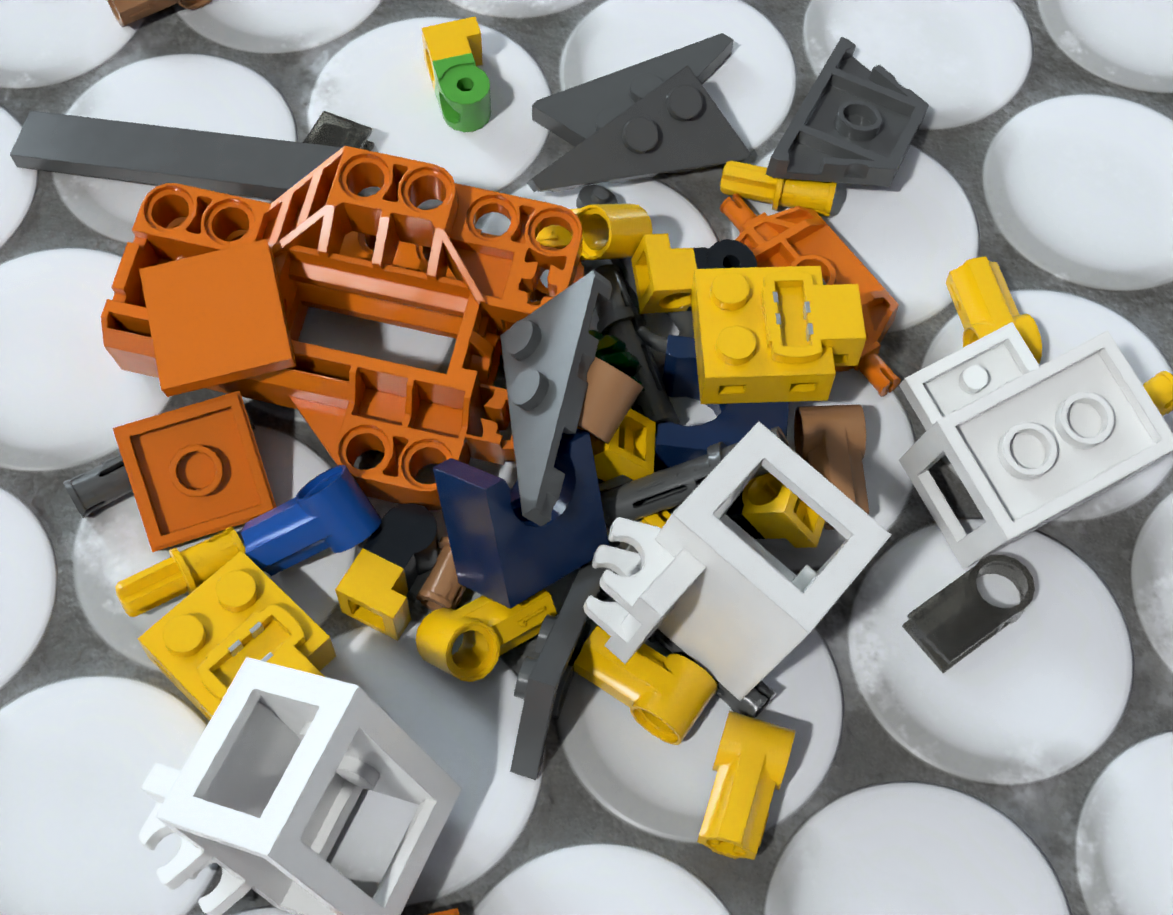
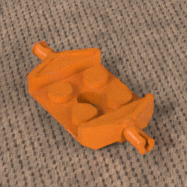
(805, 239)

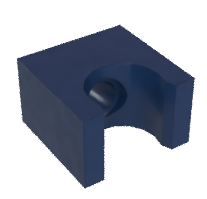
(733, 421)
(503, 551)

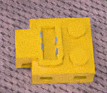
(772, 333)
(224, 622)

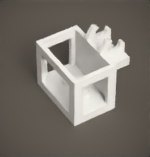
(1028, 434)
(716, 584)
(278, 786)

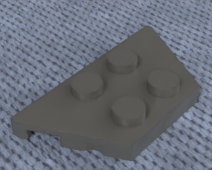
(849, 125)

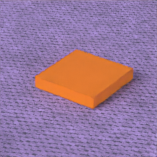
(217, 318)
(195, 470)

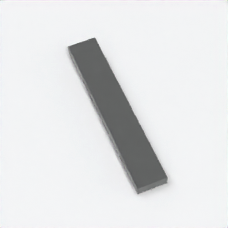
(165, 155)

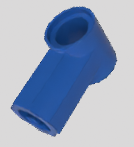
(323, 515)

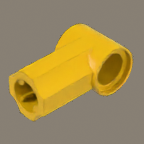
(607, 231)
(987, 304)
(487, 633)
(660, 690)
(748, 770)

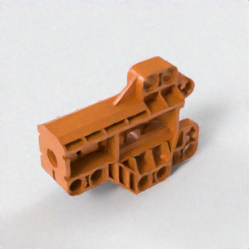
(378, 246)

